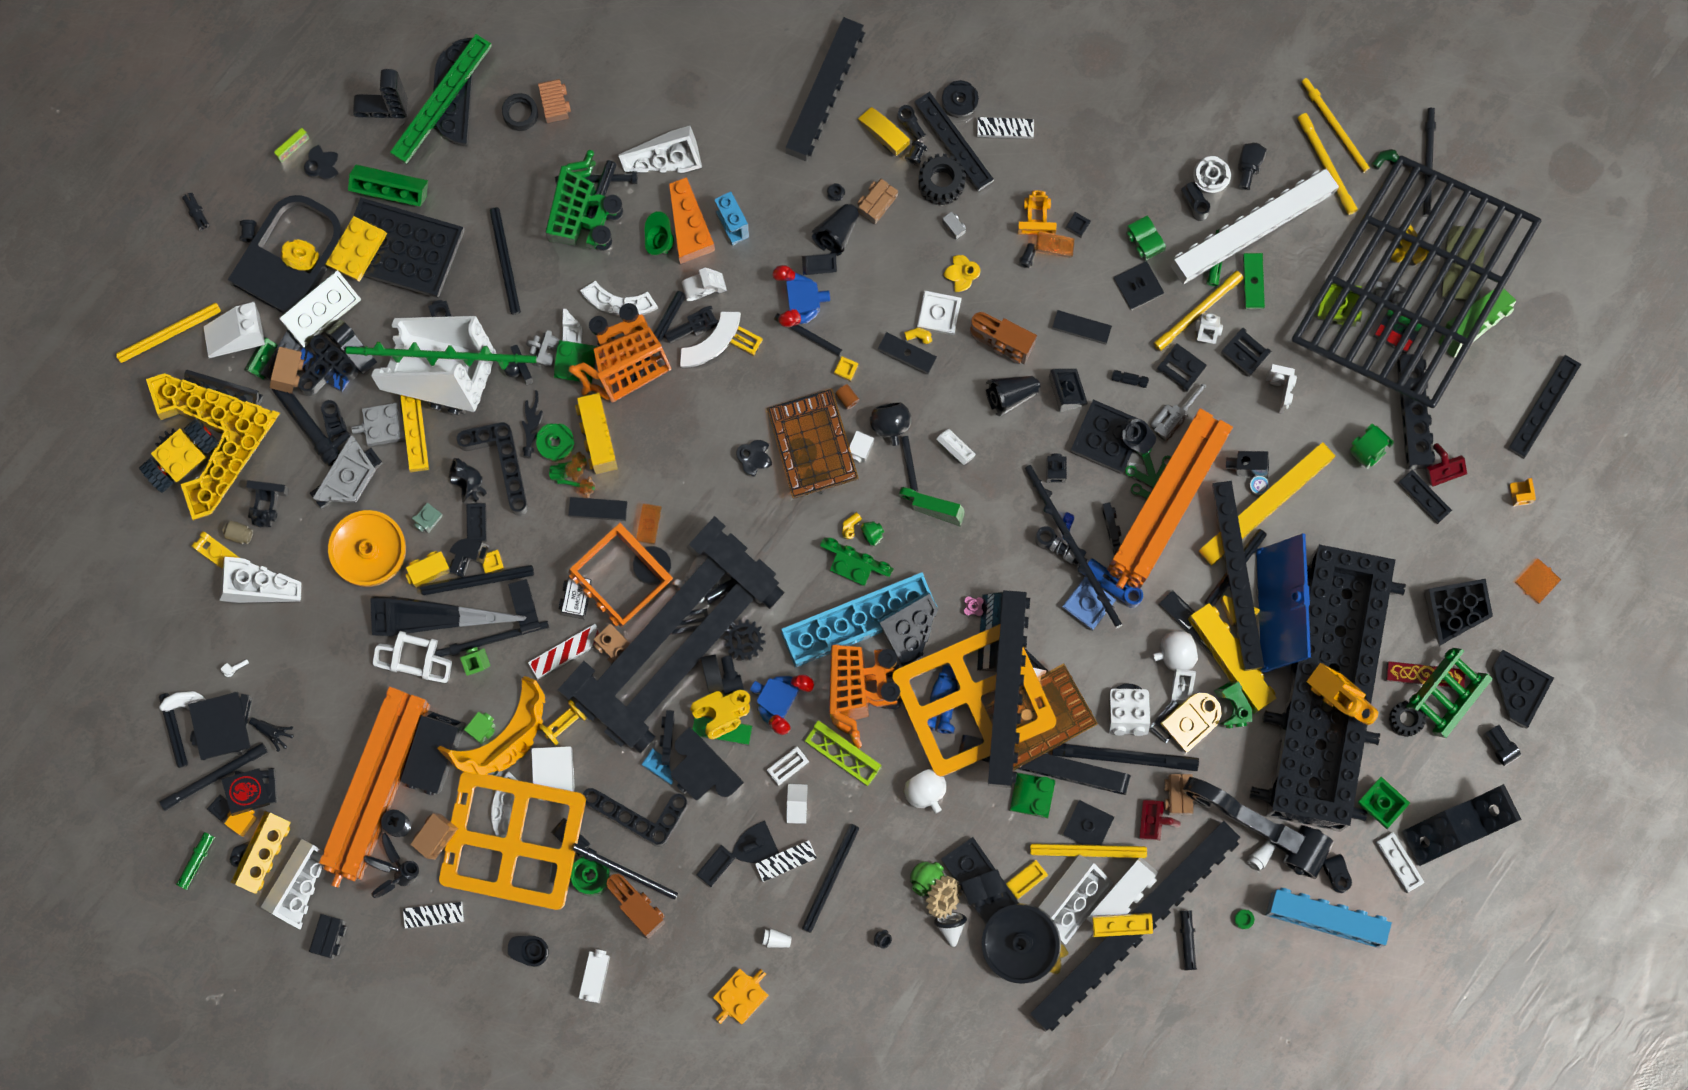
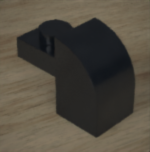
(464, 551)

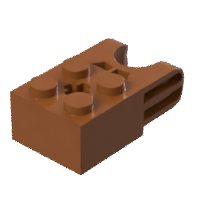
(1003, 336)
(636, 905)

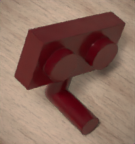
(1447, 469)
(1153, 819)

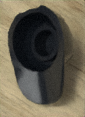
(1138, 435)
(528, 950)

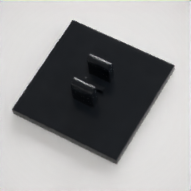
(1138, 285)

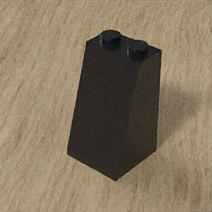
(426, 765)

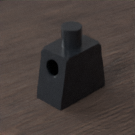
(1257, 465)

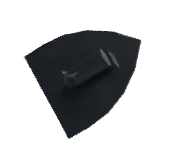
(755, 844)

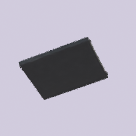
(219, 726)

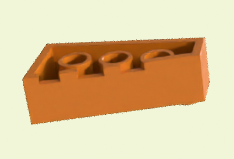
(690, 228)

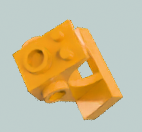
(1036, 201)

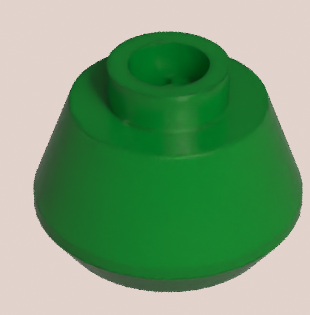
(872, 532)

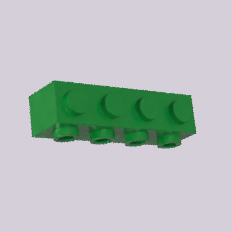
(388, 185)

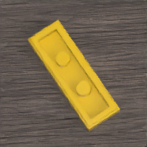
(1122, 924)

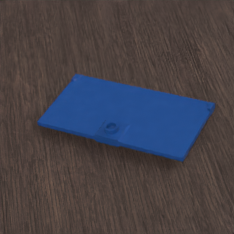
(1283, 602)

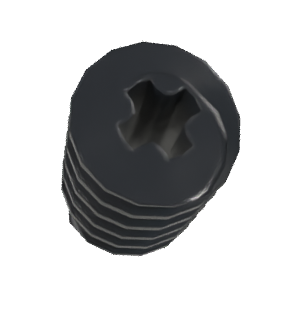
(403, 823)

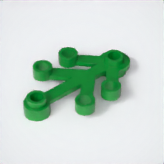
(1152, 477)

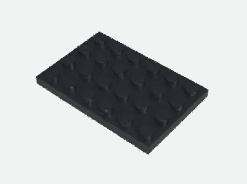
(415, 250)

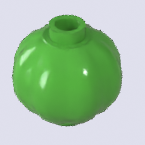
(924, 876)

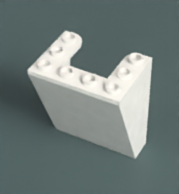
(449, 380)

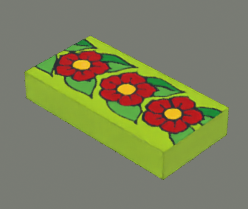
(291, 145)

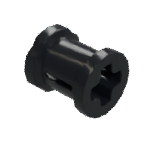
(917, 147)
(248, 230)

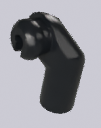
(237, 854)

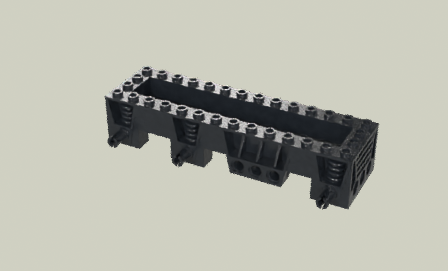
(1303, 718)

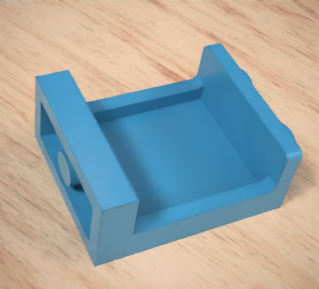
(732, 218)

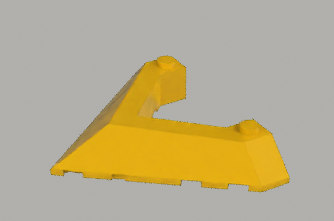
(239, 422)

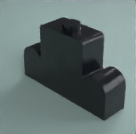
(702, 768)

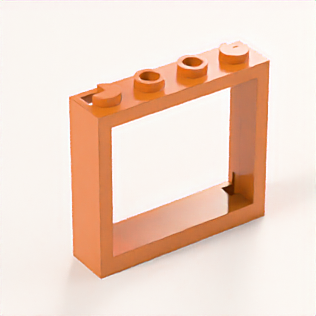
(641, 553)

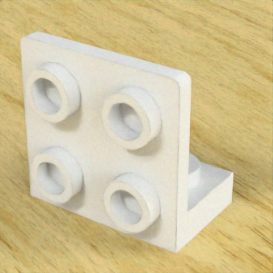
(1283, 375)

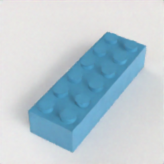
(1328, 918)

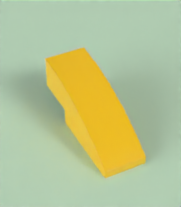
(884, 131)

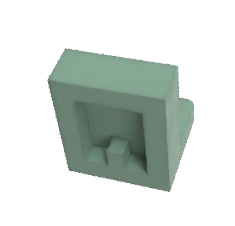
(426, 518)

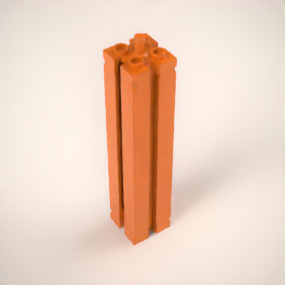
(1169, 500)
(373, 786)

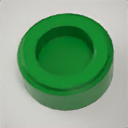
(1244, 919)

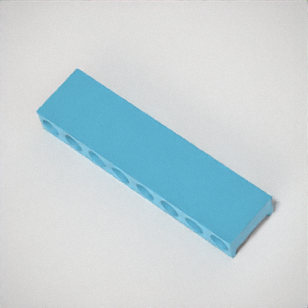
(849, 621)

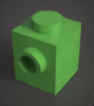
(475, 661)
(481, 727)

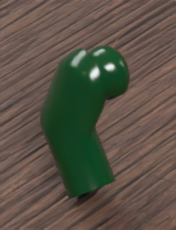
(1384, 156)

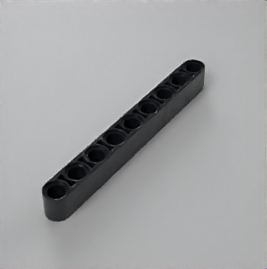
(1065, 770)

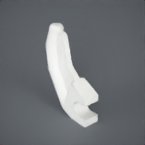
(180, 699)

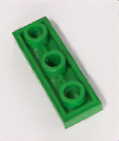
(1253, 271)
(740, 735)

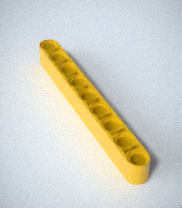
(1273, 498)

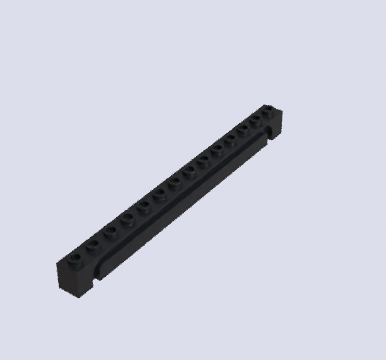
(1116, 948)

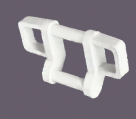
(430, 657)

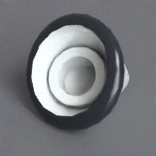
(951, 927)

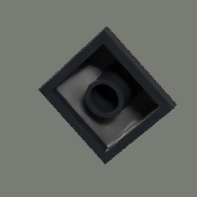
(1067, 389)

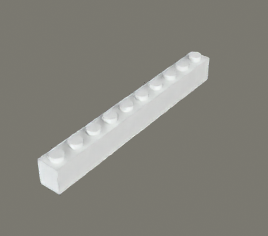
(1254, 226)

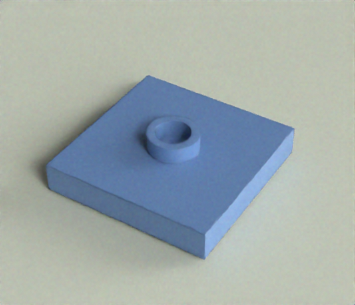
(1085, 605)

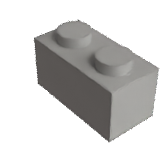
(953, 224)

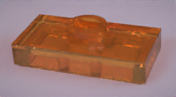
(1055, 244)
(649, 524)

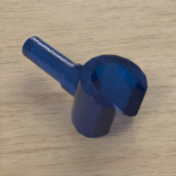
(1068, 518)

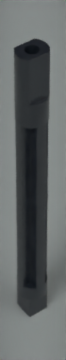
(1130, 757)

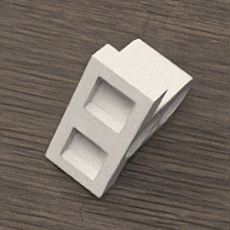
(703, 284)

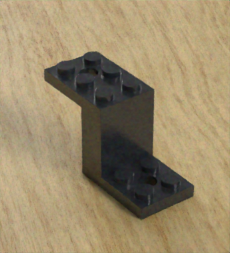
(1461, 825)

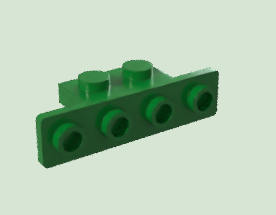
(854, 564)

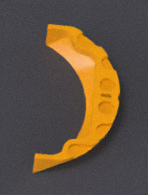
(511, 743)

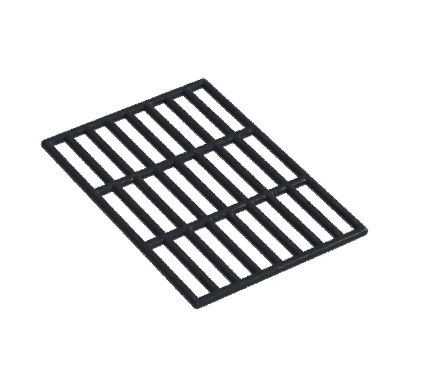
(1399, 310)

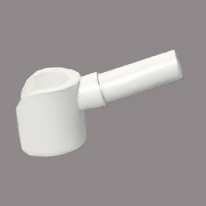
(228, 671)

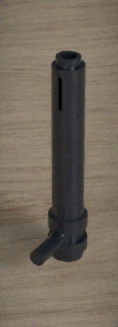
(322, 445)

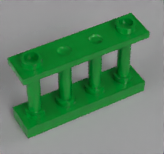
(1466, 698)

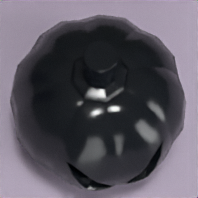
(891, 420)

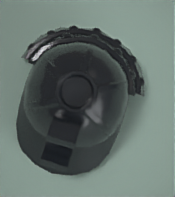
(467, 479)

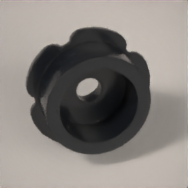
(835, 187)
(882, 939)

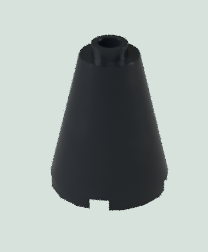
(836, 229)
(1010, 392)

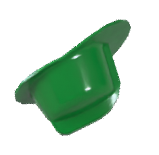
(658, 234)

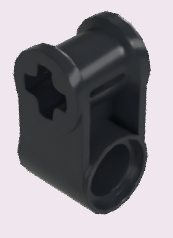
(334, 422)
(1336, 870)

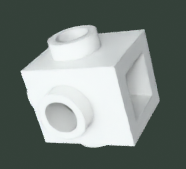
(1208, 328)

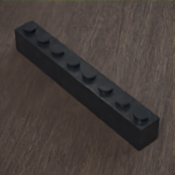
(825, 88)

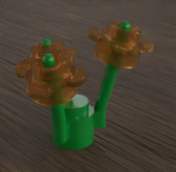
(573, 470)

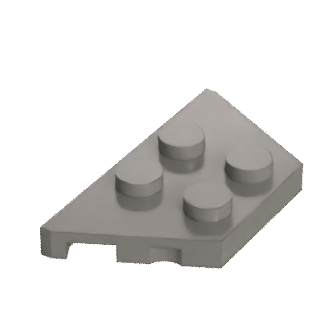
(347, 476)

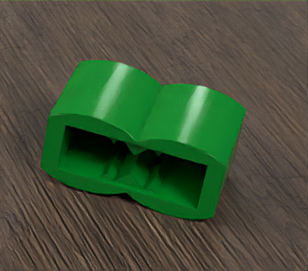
(1146, 238)

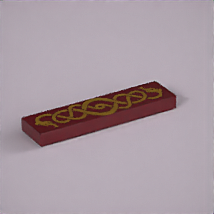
(1418, 674)

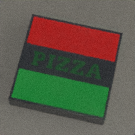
(1397, 331)

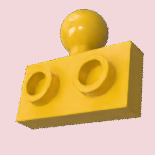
(1399, 253)

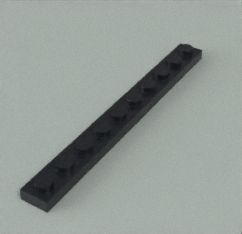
(1238, 576)

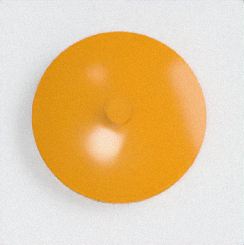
(367, 548)

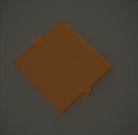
(1538, 581)

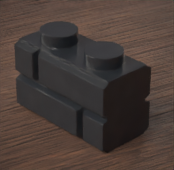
(327, 936)

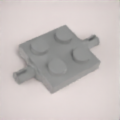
(382, 424)

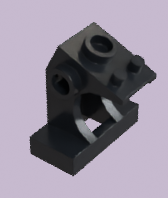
(265, 492)

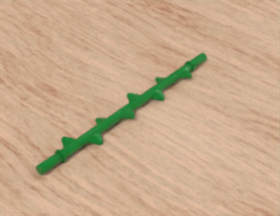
(449, 353)

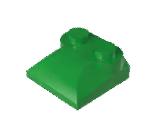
(573, 354)
(1032, 795)
(1383, 802)

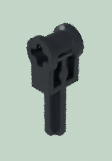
(697, 323)

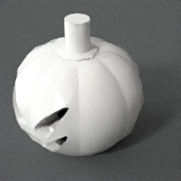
(1177, 651)
(925, 790)

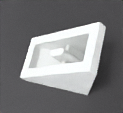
(1182, 685)
(797, 803)

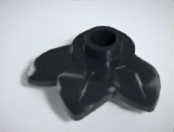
(323, 161)
(757, 457)

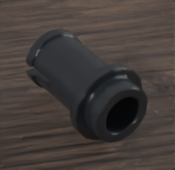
(1028, 256)

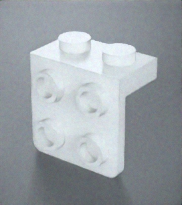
(1129, 712)

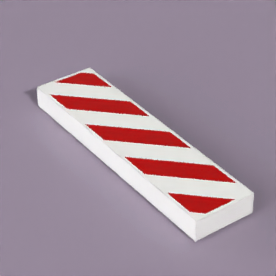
(564, 652)

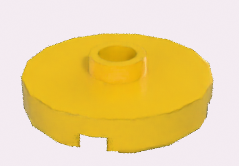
(299, 255)

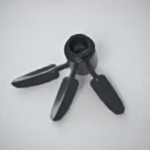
(403, 875)

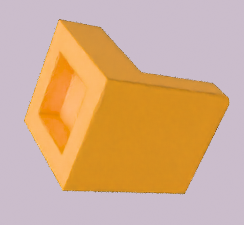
(1522, 492)

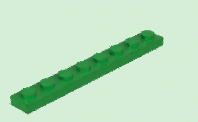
(441, 99)

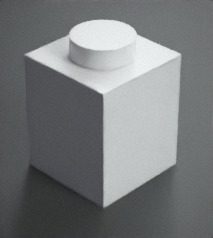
(861, 446)

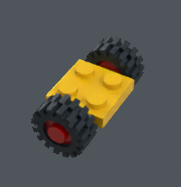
(178, 455)

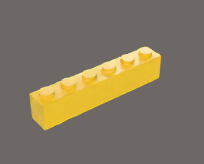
(1228, 655)

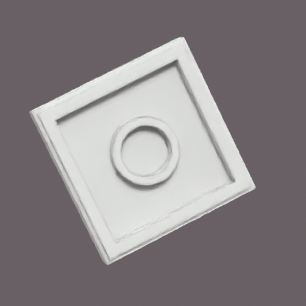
(939, 312)

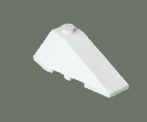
(668, 152)
(250, 583)

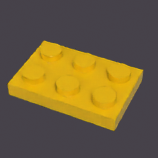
(356, 248)

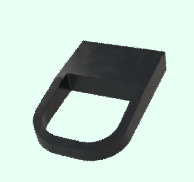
(267, 276)

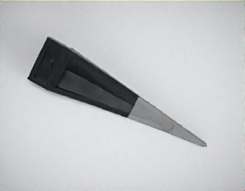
(411, 615)

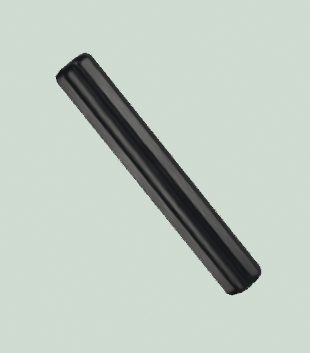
(602, 186)
(174, 735)

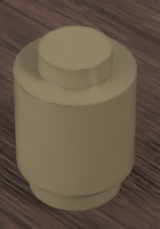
(237, 532)

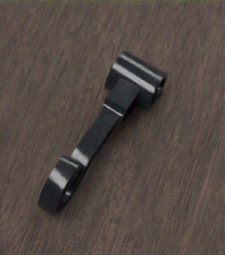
(1304, 849)

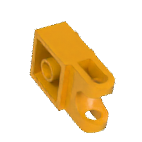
(1341, 693)

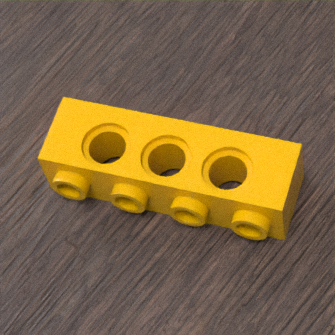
(251, 858)

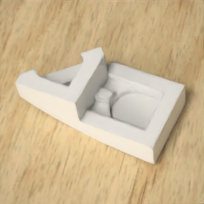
(571, 328)

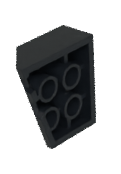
(1457, 608)

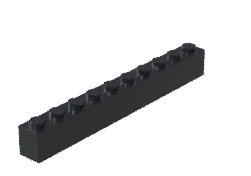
(1007, 689)

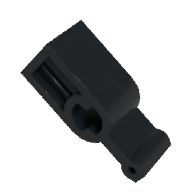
(524, 605)

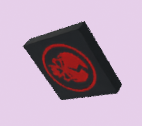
(245, 792)

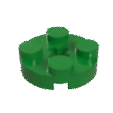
(555, 431)

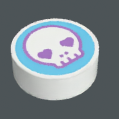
(1259, 485)

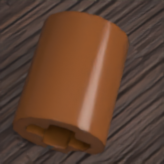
(847, 396)

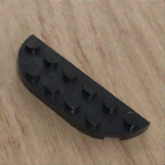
(455, 119)

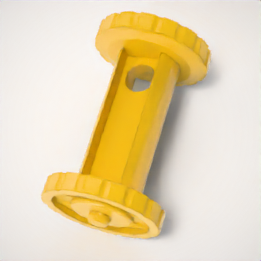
(563, 722)

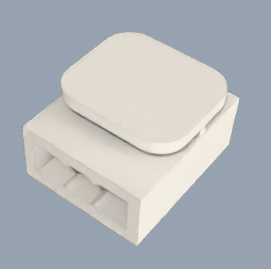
(553, 767)

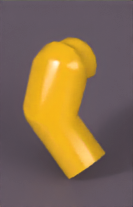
(920, 333)
(848, 525)

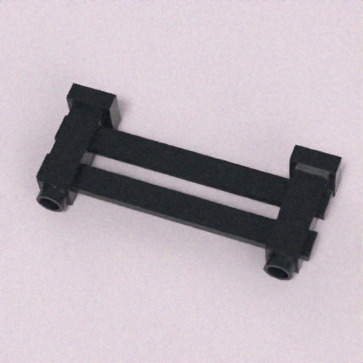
(724, 556)

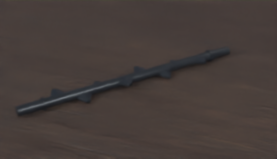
(1079, 553)

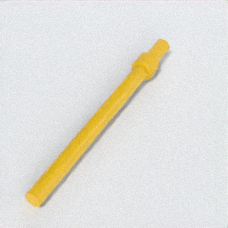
(1314, 95)

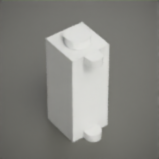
(594, 976)

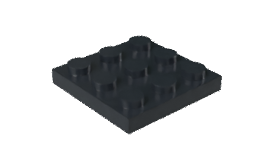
(1101, 437)

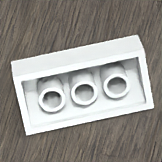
(1075, 896)

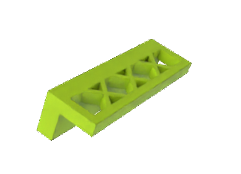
(848, 748)

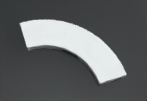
(611, 304)
(714, 344)
(502, 810)

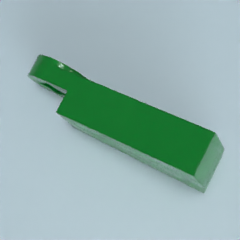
(934, 507)

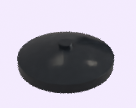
(1021, 943)

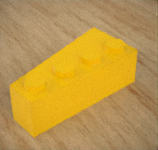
(597, 433)

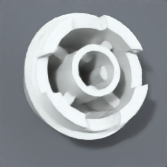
(1212, 174)

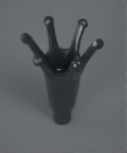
(271, 731)

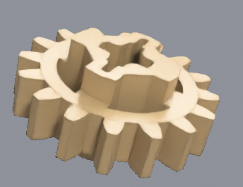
(943, 897)

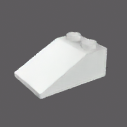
(234, 331)

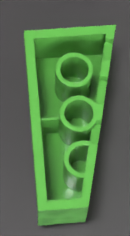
(1502, 308)

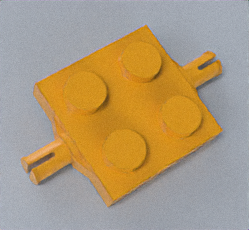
(740, 996)

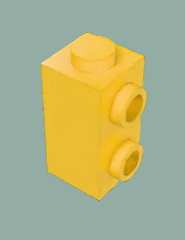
(427, 569)

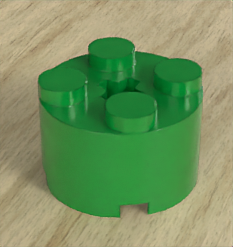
(1371, 446)
(581, 882)

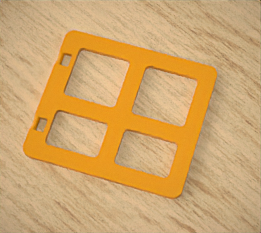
(970, 694)
(512, 845)

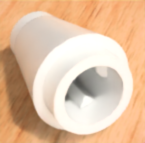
(1261, 856)
(775, 939)

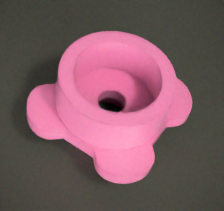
(973, 611)

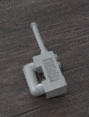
(1176, 418)

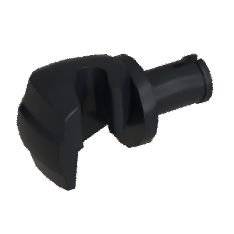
(1249, 162)

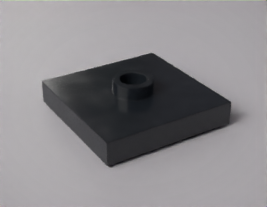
(1088, 825)

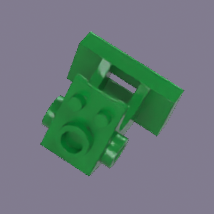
(1233, 692)

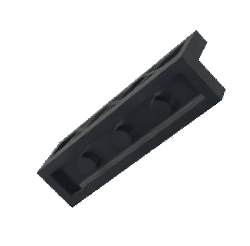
(237, 391)

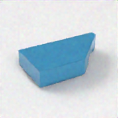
(654, 764)

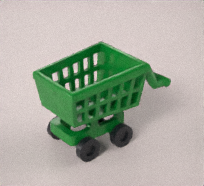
(608, 207)

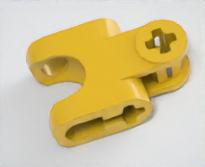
(723, 710)

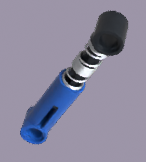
(1101, 573)

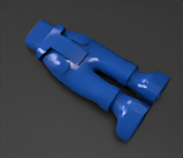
(943, 686)

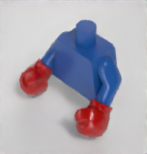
(802, 297)
(777, 698)

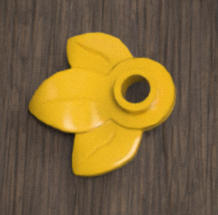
(959, 272)

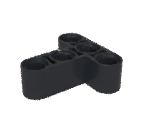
(344, 336)
(324, 362)

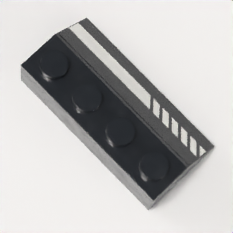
(990, 618)

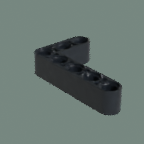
(391, 102)
(505, 459)
(635, 819)

